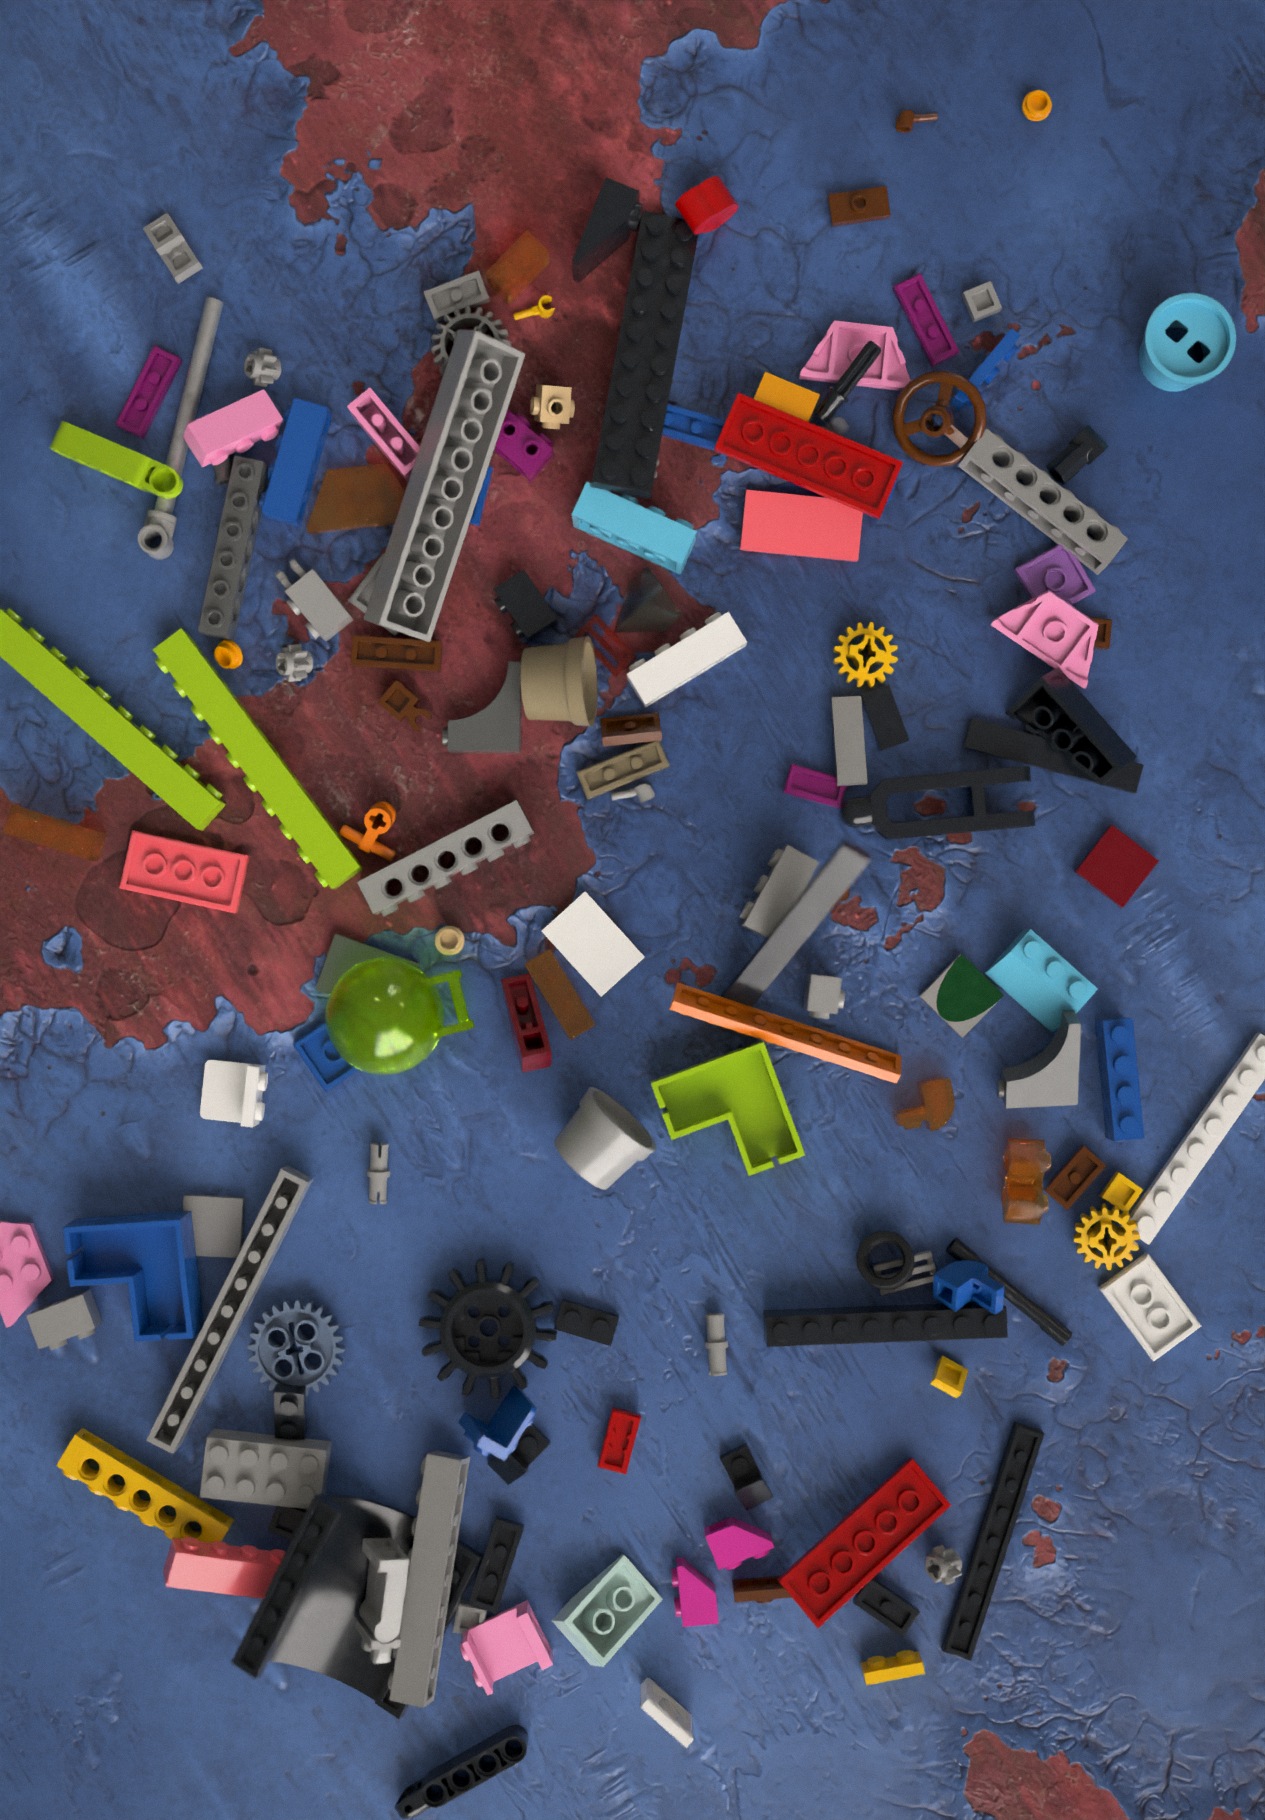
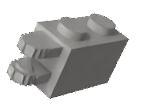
(316, 603)

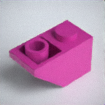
(736, 1541)
(697, 1595)

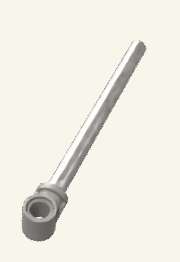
(160, 521)

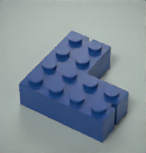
(151, 1255)

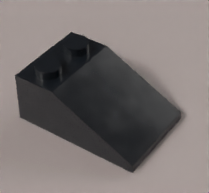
(608, 227)

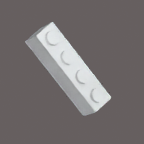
(686, 659)

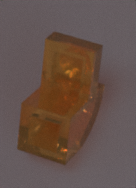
(936, 1108)

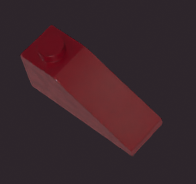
(526, 1023)

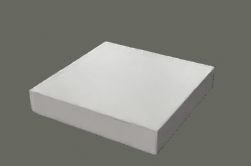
(666, 1711)

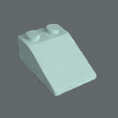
(607, 1611)

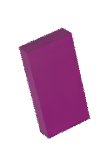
(814, 786)

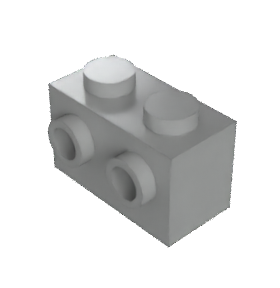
(823, 995)
(65, 1319)

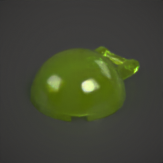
(391, 1015)

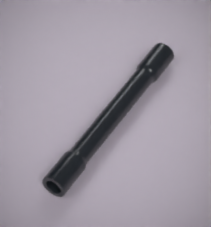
(1046, 1322)

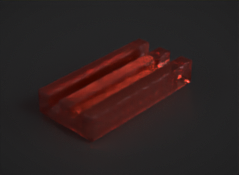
(623, 664)

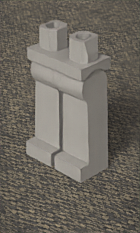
(384, 1598)

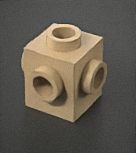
(543, 400)

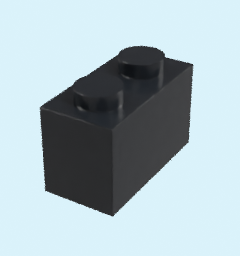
(525, 606)

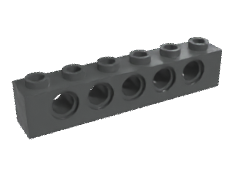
(233, 549)

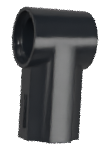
(1081, 451)

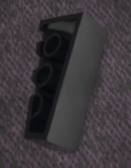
(1072, 726)

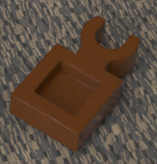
(402, 703)

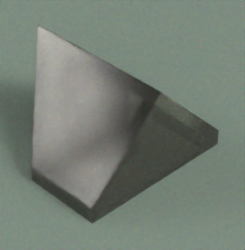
(646, 606)

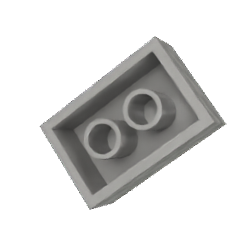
(778, 890)

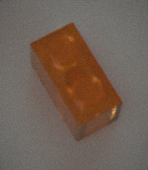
(517, 267)

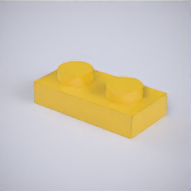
(882, 1669)

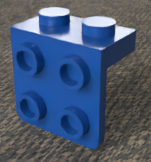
(504, 1429)

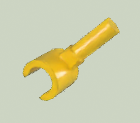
(536, 310)

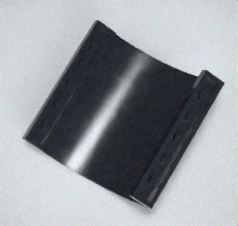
(318, 1596)

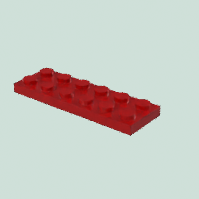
(808, 456)
(864, 1542)

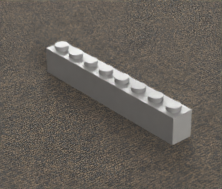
(429, 1578)

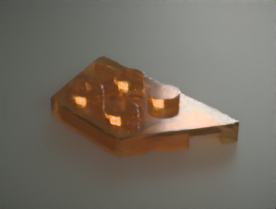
(356, 499)

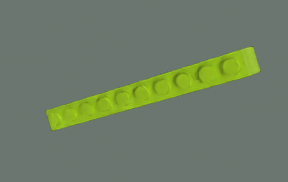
(106, 723)
(257, 758)

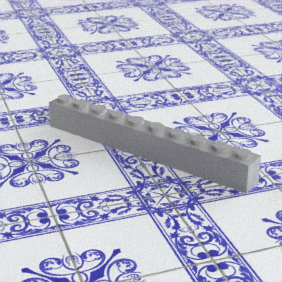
(229, 1309)

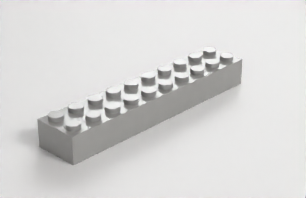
(444, 484)

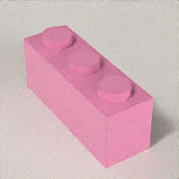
(233, 428)
(385, 431)

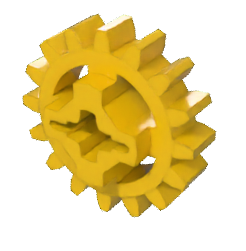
(878, 656)
(1118, 1236)

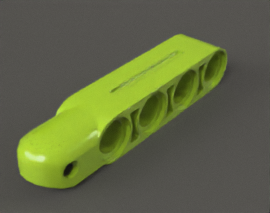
(116, 461)

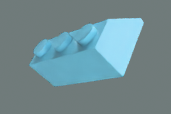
(1040, 979)

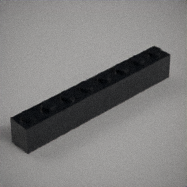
(881, 1324)

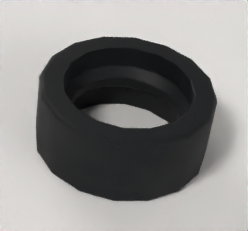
(874, 1240)

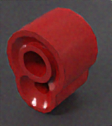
(707, 205)

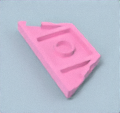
(844, 343)
(1053, 633)
(22, 1269)

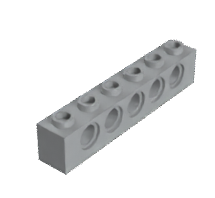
(1027, 502)
(375, 886)

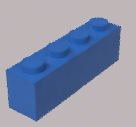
(296, 462)
(1119, 1078)

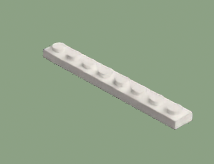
(1201, 1140)

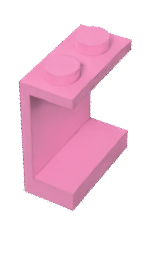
(505, 1645)

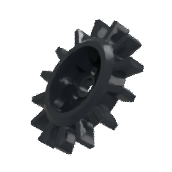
(489, 1357)

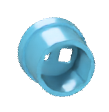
(1167, 362)

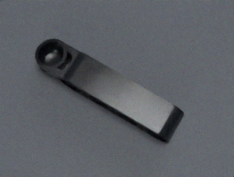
(423, 1798)

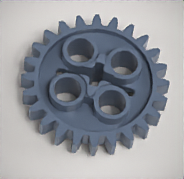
(323, 1342)

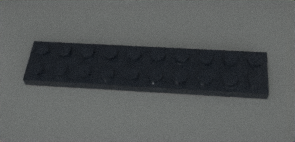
(645, 356)

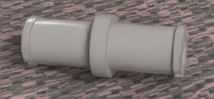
(378, 1173)
(716, 1344)

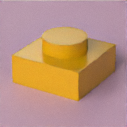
(1121, 1192)
(949, 1376)

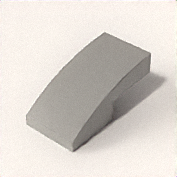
(172, 248)

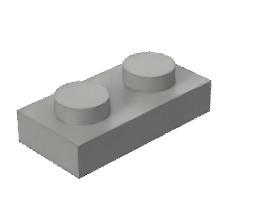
(456, 294)

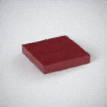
(1116, 866)

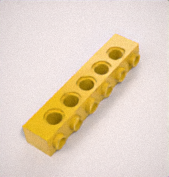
(140, 1477)

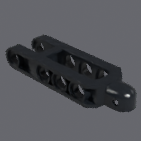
(872, 809)

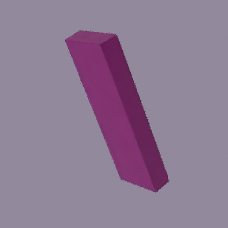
(926, 320)
(148, 392)

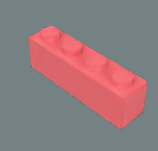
(220, 1567)

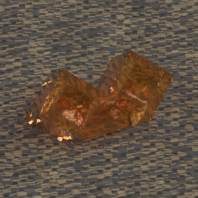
(1023, 1190)

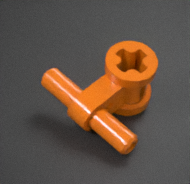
(374, 828)

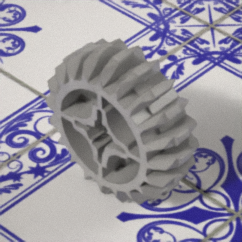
(462, 321)

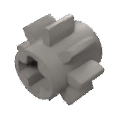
(262, 367)
(294, 662)
(943, 1565)

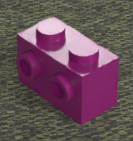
(522, 447)

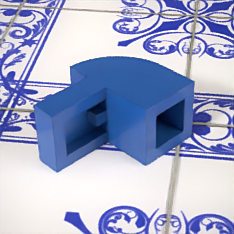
(967, 1281)

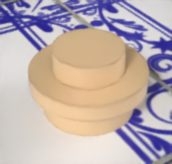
(449, 940)

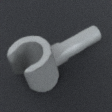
(643, 792)

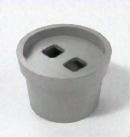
(603, 1139)

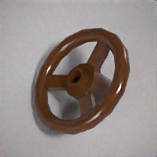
(927, 423)

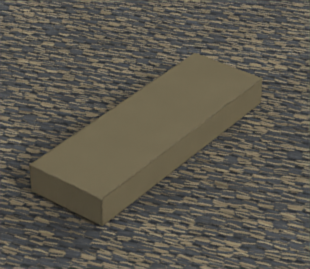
(623, 769)

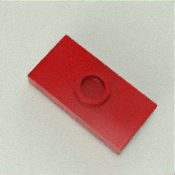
(619, 1440)

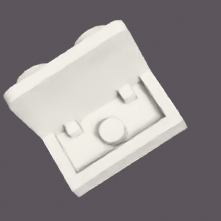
(233, 1092)

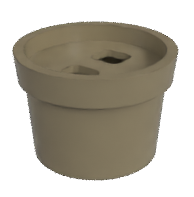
(560, 682)

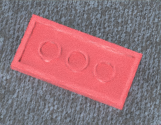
(800, 526)
(184, 872)

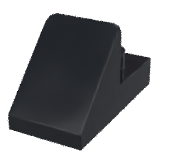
(529, 1447)
(746, 1476)

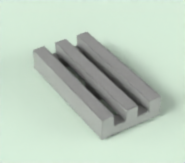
(930, 1266)

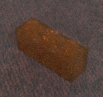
(54, 833)

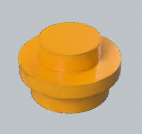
(1036, 105)
(228, 654)

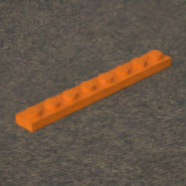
(786, 1032)

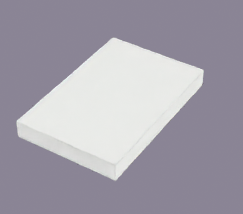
(593, 944)
(1149, 1306)

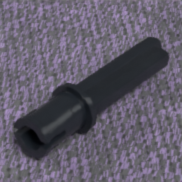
(844, 386)

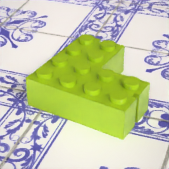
(735, 1089)

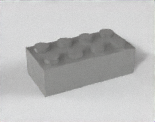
(264, 1468)

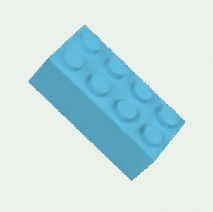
(634, 527)

